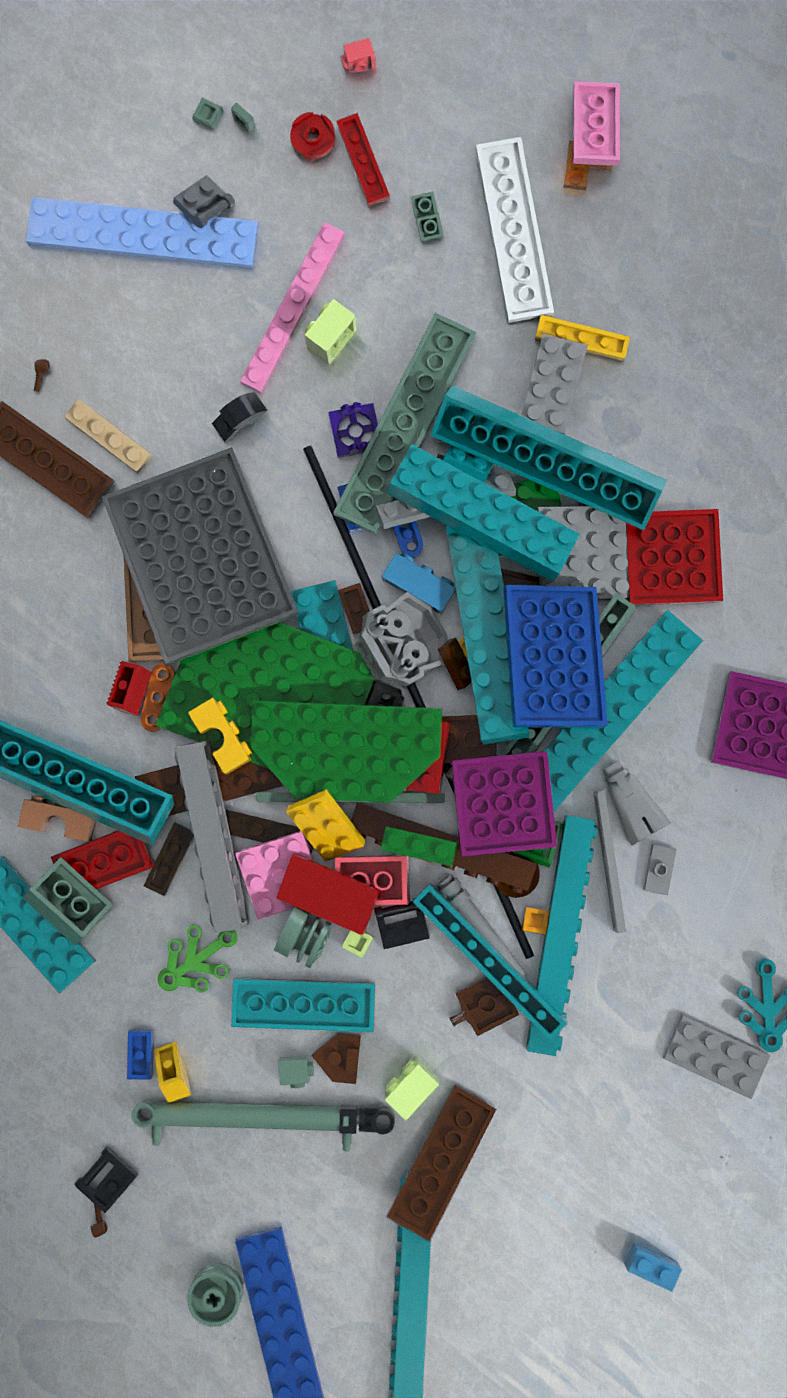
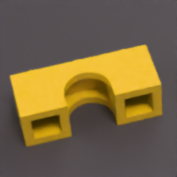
(212, 716)

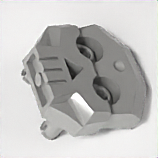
(390, 648)

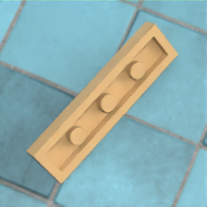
(108, 436)

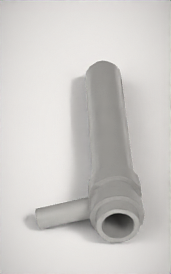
(459, 898)

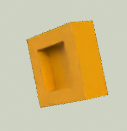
(535, 920)

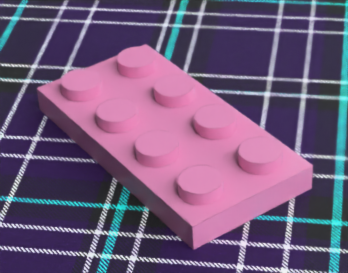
(596, 123)

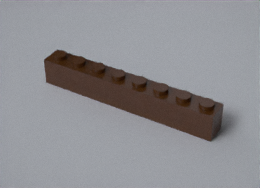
(494, 866)

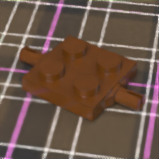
(483, 1006)

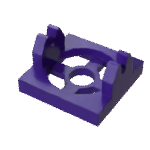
(338, 415)

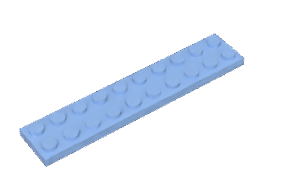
(140, 233)

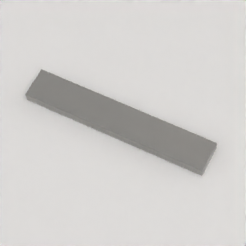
(609, 861)

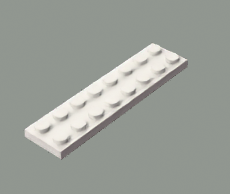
(514, 229)

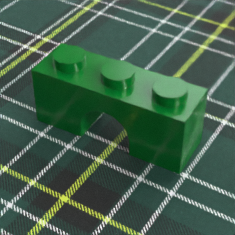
(419, 846)

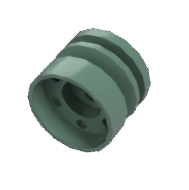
(303, 937)

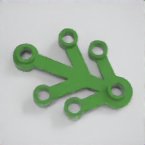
(193, 961)

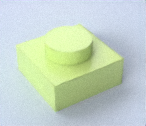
(357, 943)

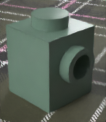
(295, 1071)

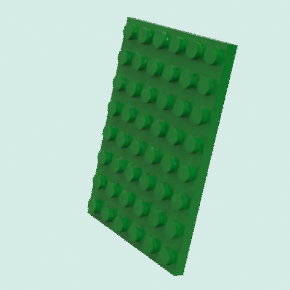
(263, 666)

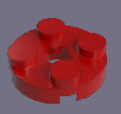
(312, 123)

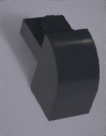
(237, 414)

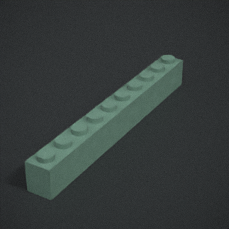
(611, 623)

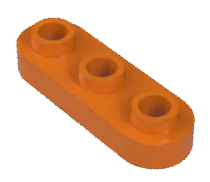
(156, 685)

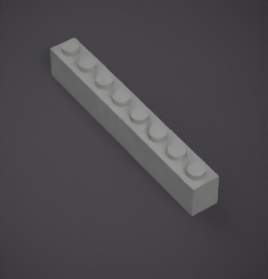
(211, 836)

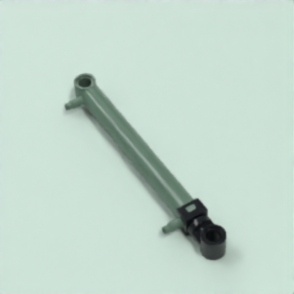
(263, 1117)

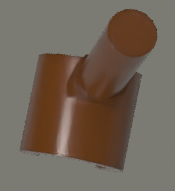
(40, 365)
(100, 1227)

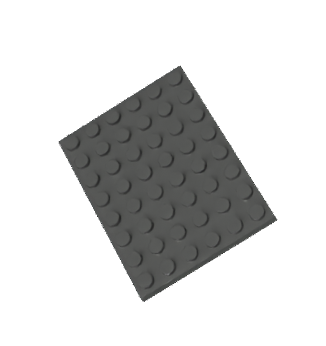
(199, 556)

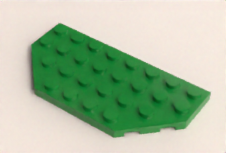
(346, 748)

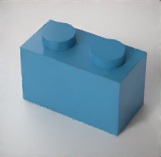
(652, 1266)

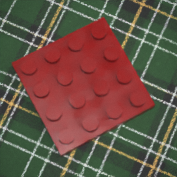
(675, 558)

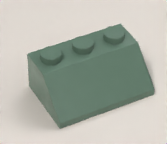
(67, 901)

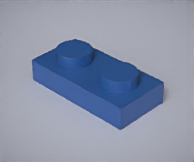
(140, 1055)

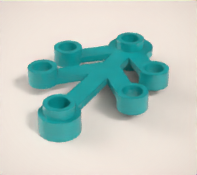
(768, 1009)

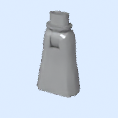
(634, 805)

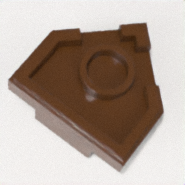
(340, 1057)

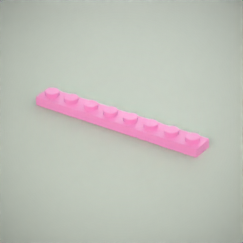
(292, 307)

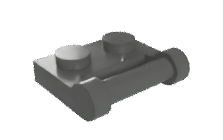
(198, 197)

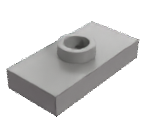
(660, 869)

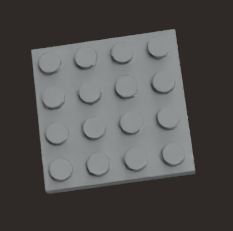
(598, 555)

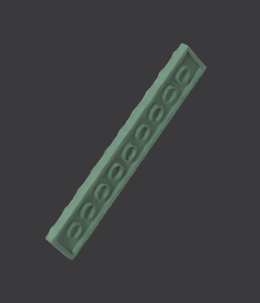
(405, 419)

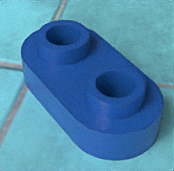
(409, 535)

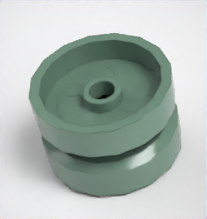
(222, 1305)

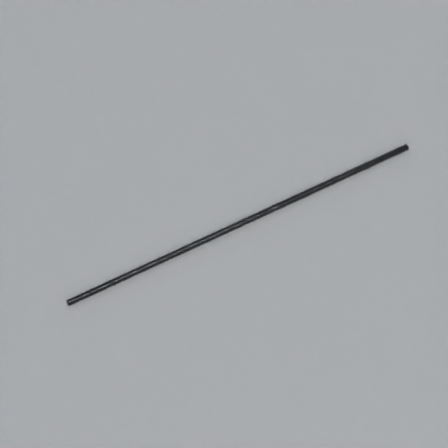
(412, 688)

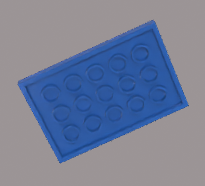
(555, 656)

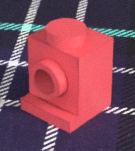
(358, 56)

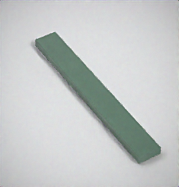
(401, 798)

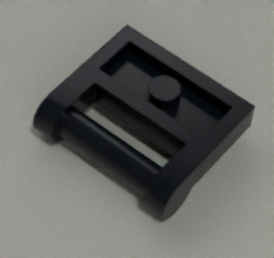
(402, 931)
(112, 1185)

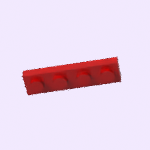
(363, 159)

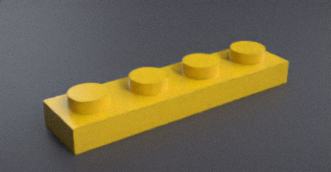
(598, 341)

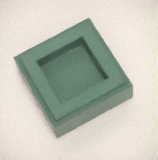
(207, 113)
(242, 117)

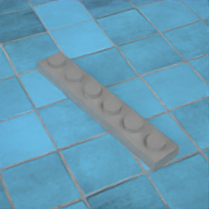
(400, 513)

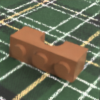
(37, 813)

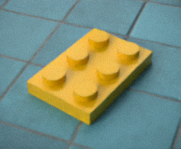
(325, 825)

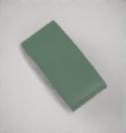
(426, 216)

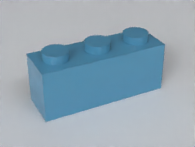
(419, 582)

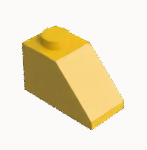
(171, 1072)

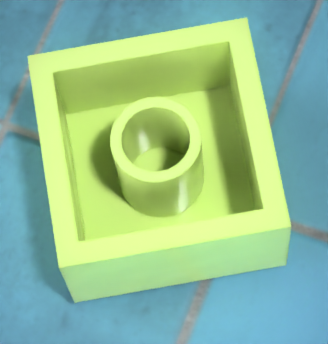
(330, 331)
(411, 1087)

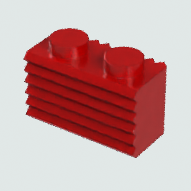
(129, 688)

